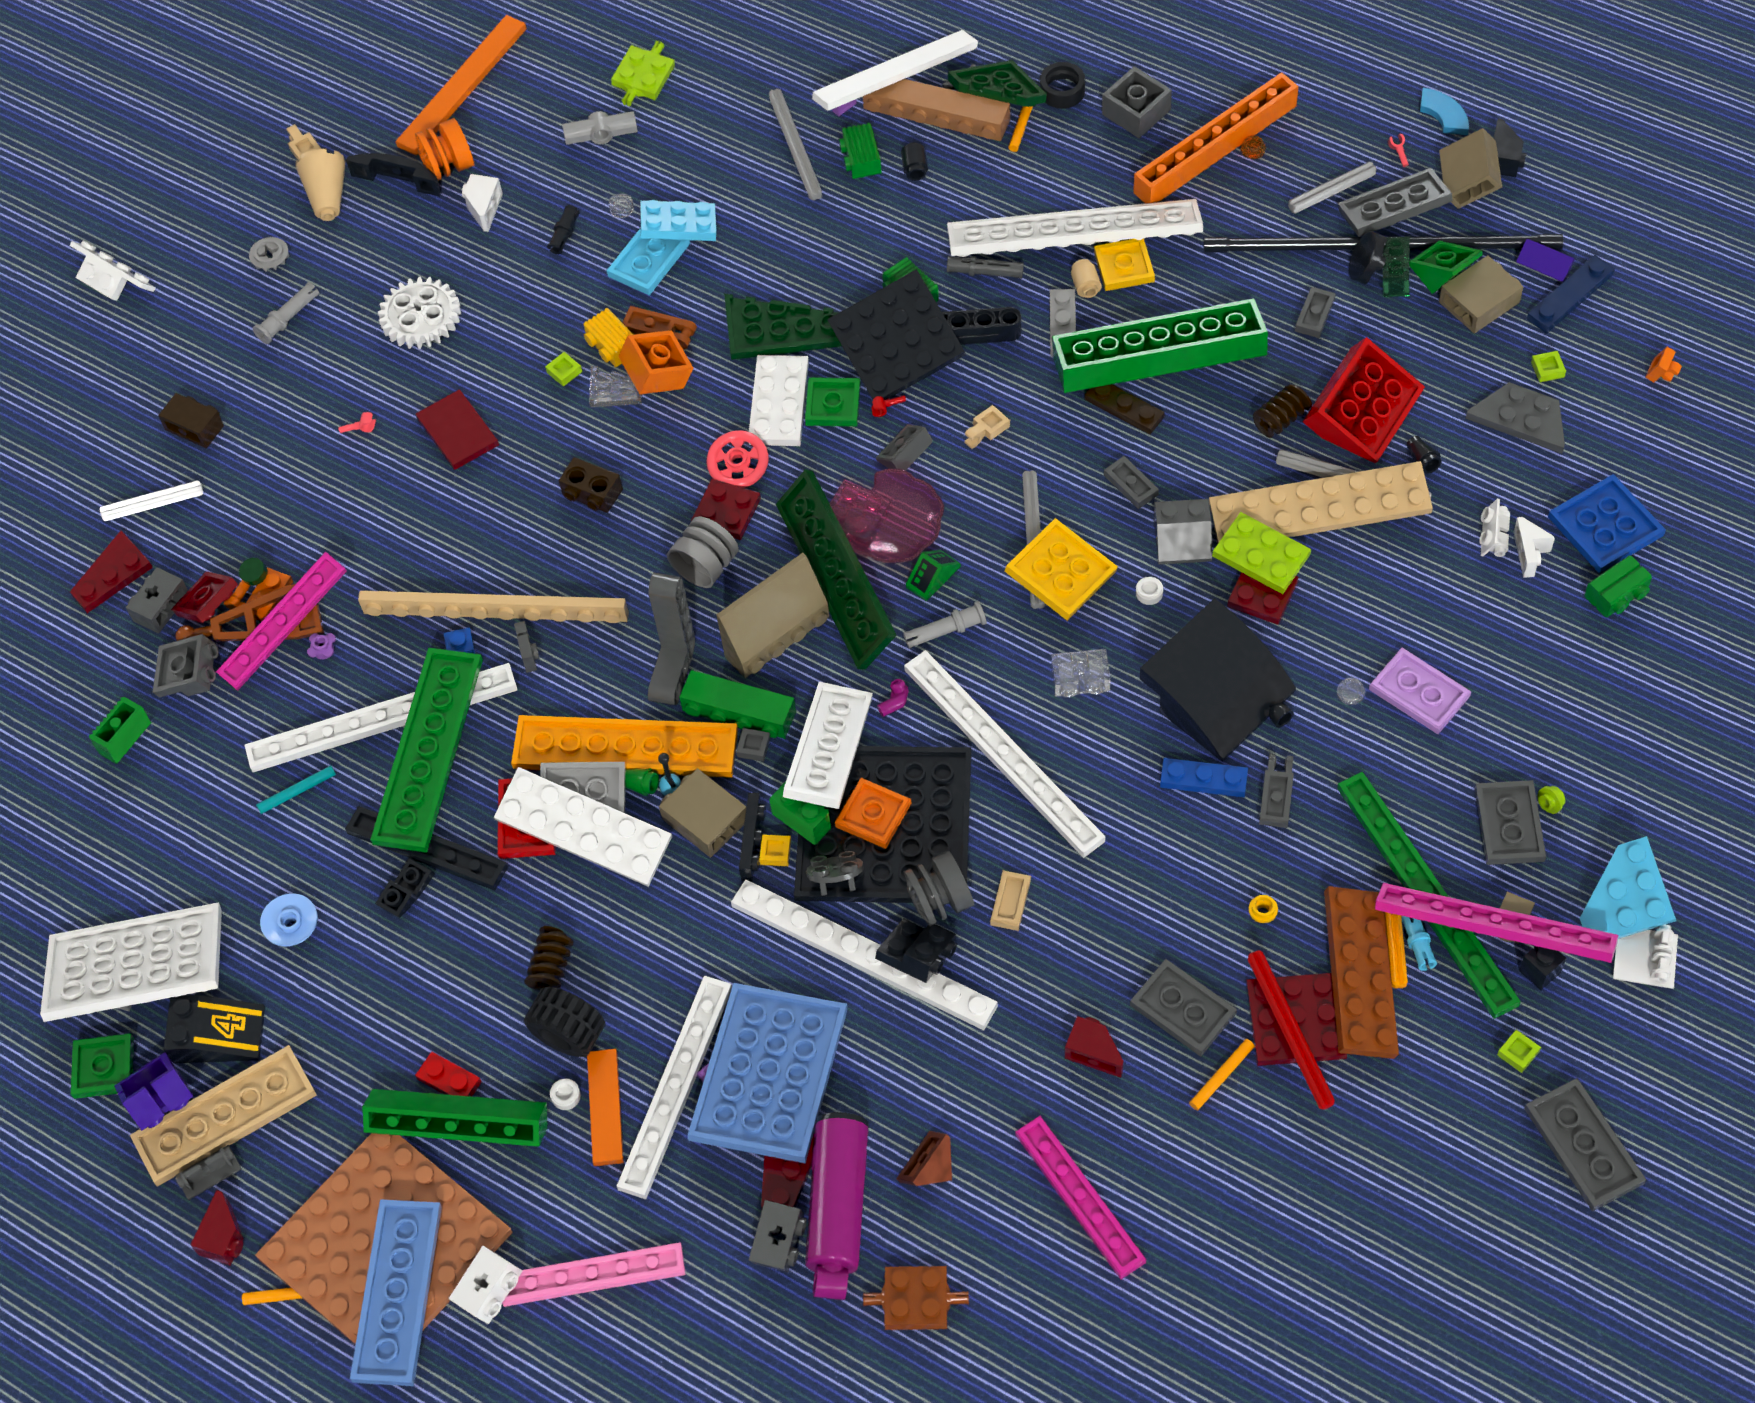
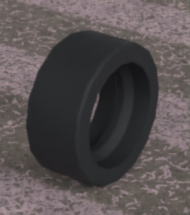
(1067, 71)

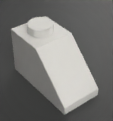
(482, 198)

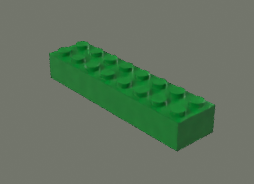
(1159, 345)

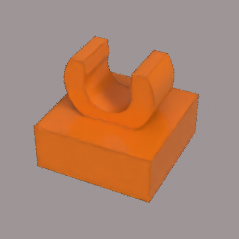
(1663, 366)

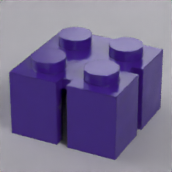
(153, 1092)

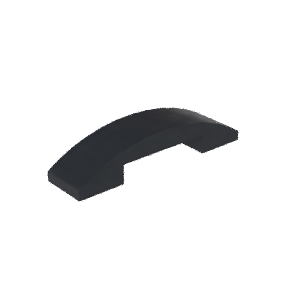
(370, 164)

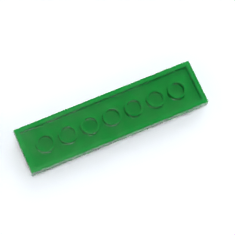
(426, 750)

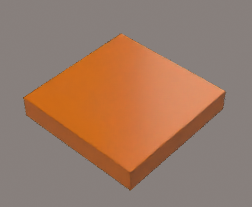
(873, 813)

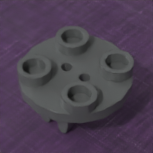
(834, 869)

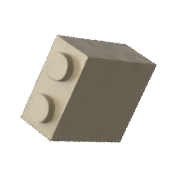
(1471, 168)
(1481, 294)
(703, 812)

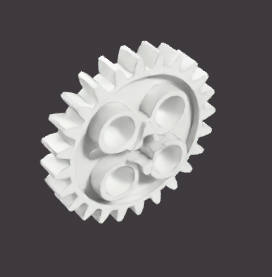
(419, 312)

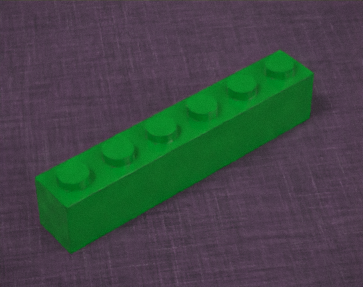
(455, 1117)

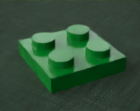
(832, 402)
(100, 1064)

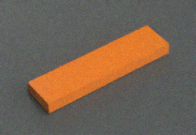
(605, 1107)

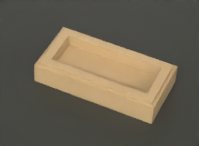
(1010, 900)

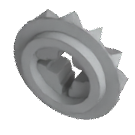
(277, 248)

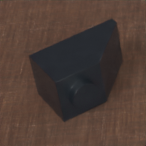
(1508, 149)

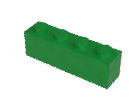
(737, 703)

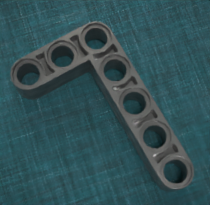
(675, 636)

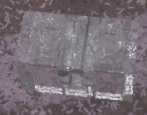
(1080, 672)

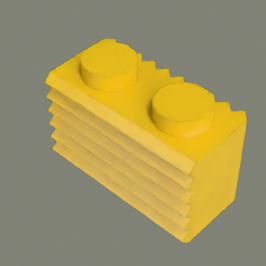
(607, 335)

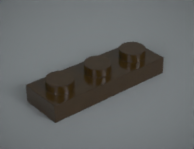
(1125, 407)

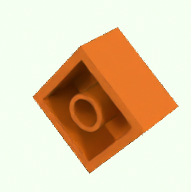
(655, 362)

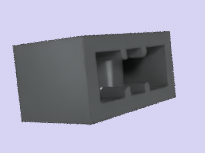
(155, 599)
(773, 1219)

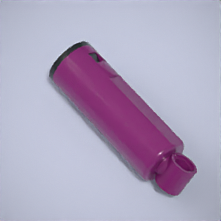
(836, 1201)

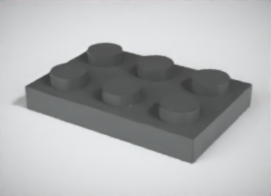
(1510, 822)
(1183, 1007)

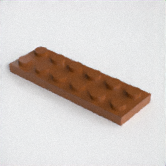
(1360, 974)

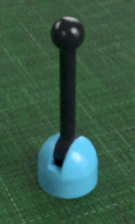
(668, 779)

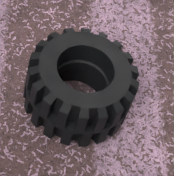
(564, 1022)

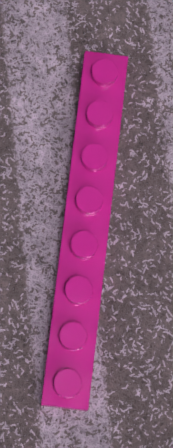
(1497, 922)

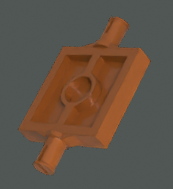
(915, 1298)

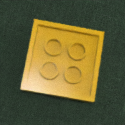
(1061, 569)

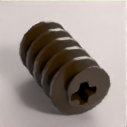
(1281, 410)
(547, 958)

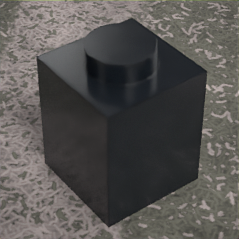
(1542, 966)

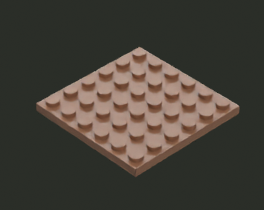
(330, 1238)

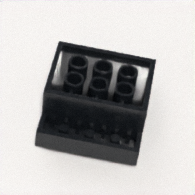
(1216, 680)

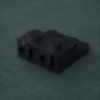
(917, 949)

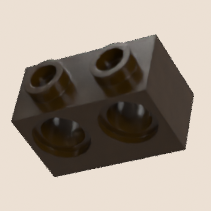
(591, 481)

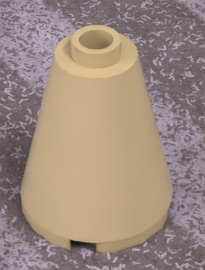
(323, 181)

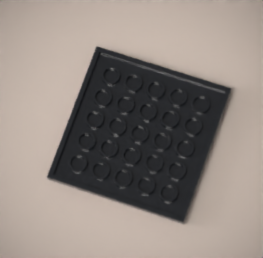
(935, 823)

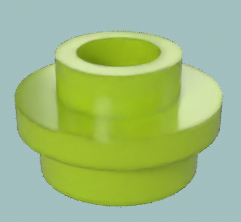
(1551, 799)

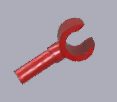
(880, 404)

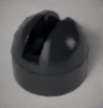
(1280, 714)

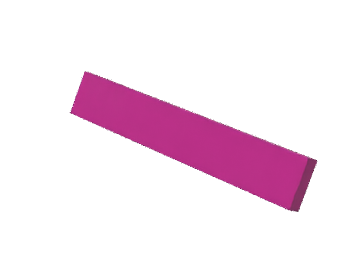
(281, 621)
(1080, 1197)

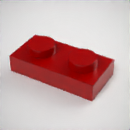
(447, 1077)

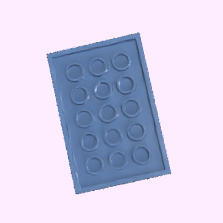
(768, 1073)

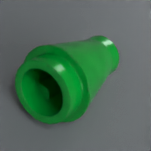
(642, 781)

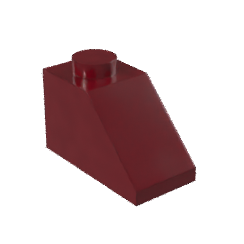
(1093, 1047)
(219, 1232)

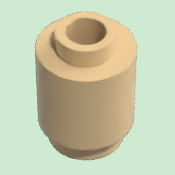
(1085, 278)

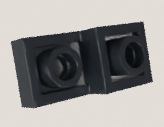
(406, 889)

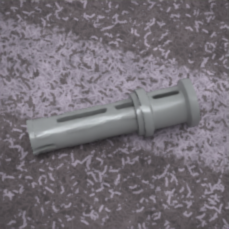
(278, 319)
(956, 622)

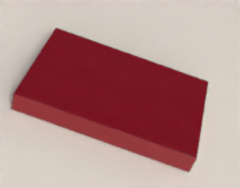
(457, 429)

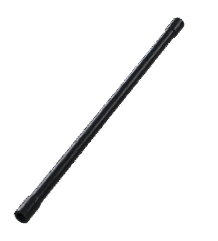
(1226, 244)

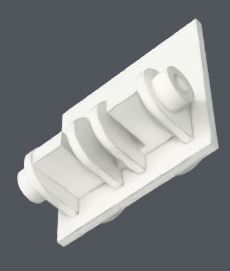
(1647, 957)

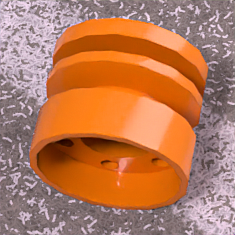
(444, 149)

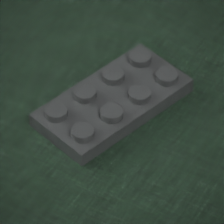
(1395, 202)
(1585, 1144)

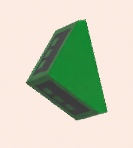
(931, 573)

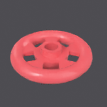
(737, 439)

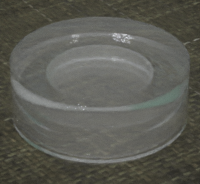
(621, 205)

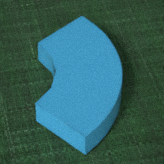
(1445, 110)

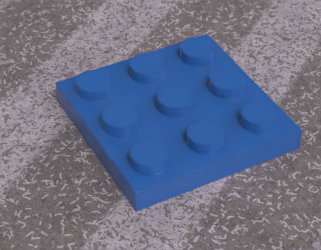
(1606, 523)

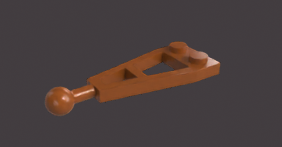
(309, 625)

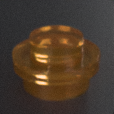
(1253, 147)

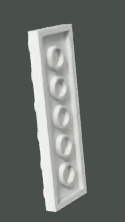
(828, 745)
(583, 826)

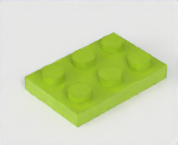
(1261, 553)

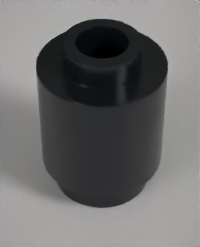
(914, 161)

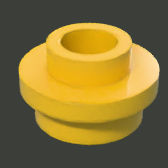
(1263, 901)

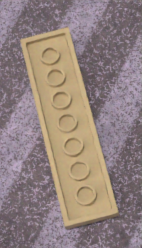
(1329, 501)

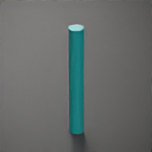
(296, 789)

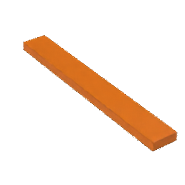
(463, 82)

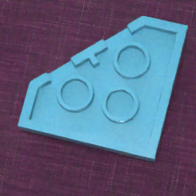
(1629, 893)

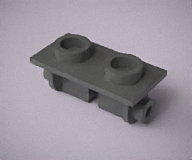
(208, 1172)

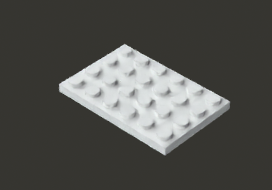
(132, 962)

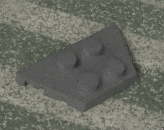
(1522, 415)

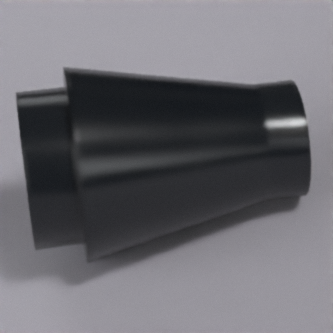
(1425, 453)

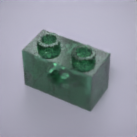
(1396, 267)

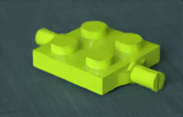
(642, 73)

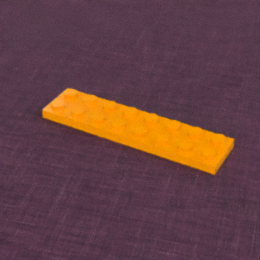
(635, 742)

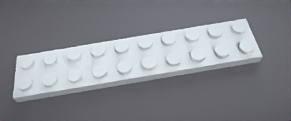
(1074, 227)

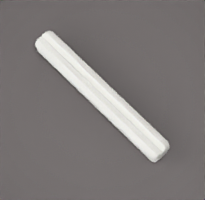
(151, 500)

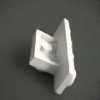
(104, 275)

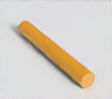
(1020, 128)
(1221, 1074)
(269, 1296)

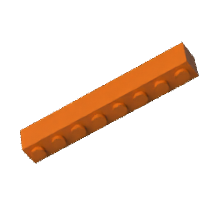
(1215, 139)

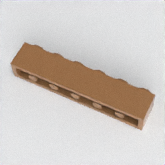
(941, 108)

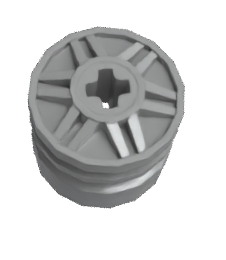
(702, 552)

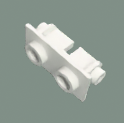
(1495, 519)

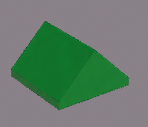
(1443, 263)

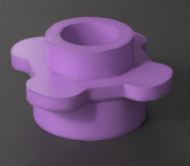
(324, 651)

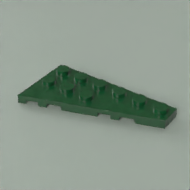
(776, 327)

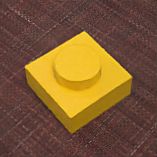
(775, 850)

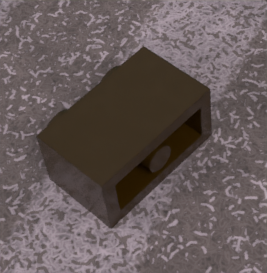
(191, 420)

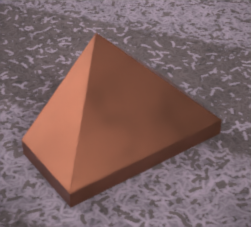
(929, 1162)

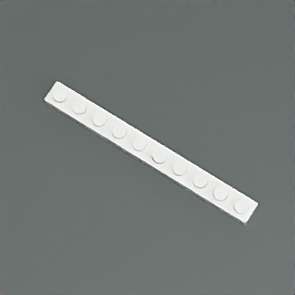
(360, 723)
(1005, 754)
(860, 953)

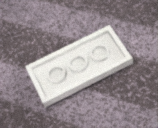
(779, 399)

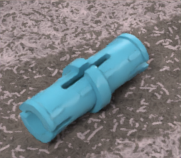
(1419, 942)

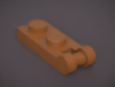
(645, 321)

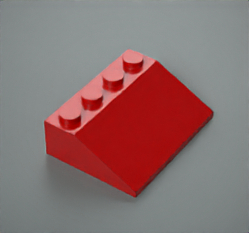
(1364, 402)

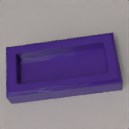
(1545, 260)

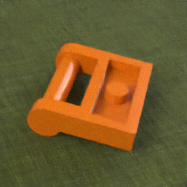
(272, 582)

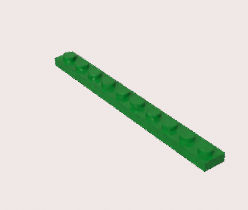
(1416, 875)

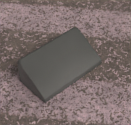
(905, 447)

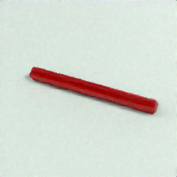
(1291, 1030)

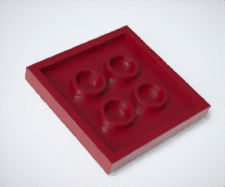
(1314, 1010)

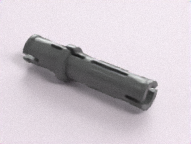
(985, 267)

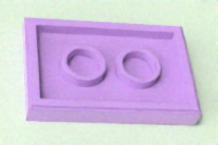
(1420, 690)

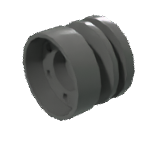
(938, 888)

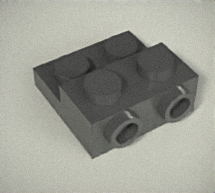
(185, 666)

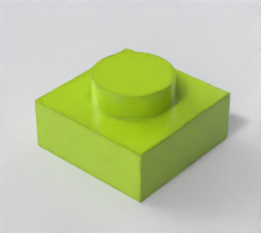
(1548, 366)
(563, 369)
(1519, 1051)

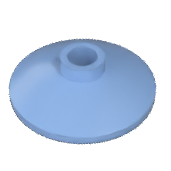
(286, 910)

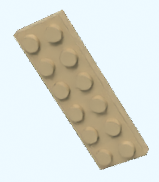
(223, 1115)

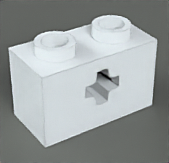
(485, 1285)

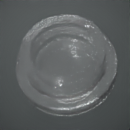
(1350, 691)

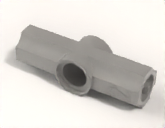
(599, 127)

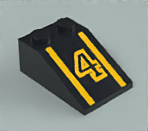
(213, 1029)

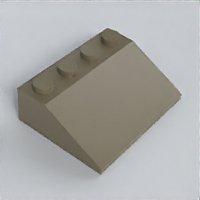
(772, 616)

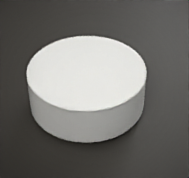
(1149, 590)
(565, 1094)

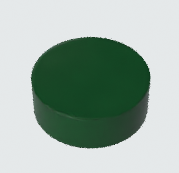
(253, 571)

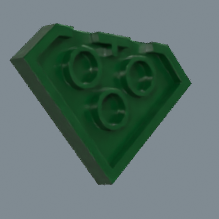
(999, 82)

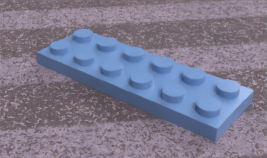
(396, 1293)

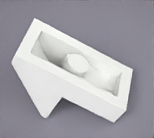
(1530, 543)

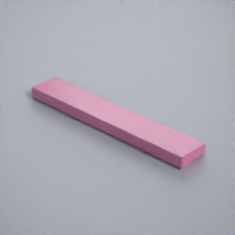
(597, 1274)

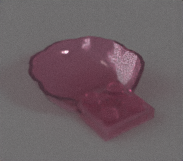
(891, 519)

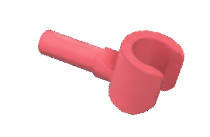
(1399, 148)
(366, 424)

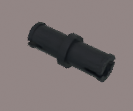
(563, 229)

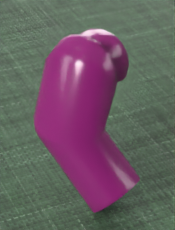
(897, 698)

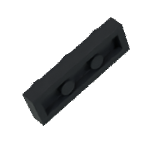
(751, 837)

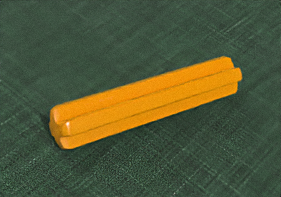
(1396, 950)

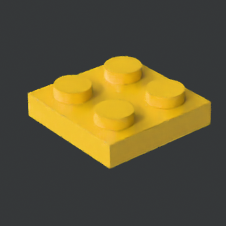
(1124, 264)

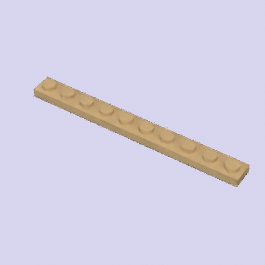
(494, 606)

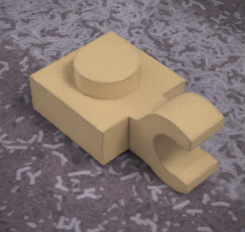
(300, 143)
(988, 424)

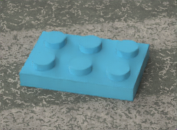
(678, 220)
(646, 262)

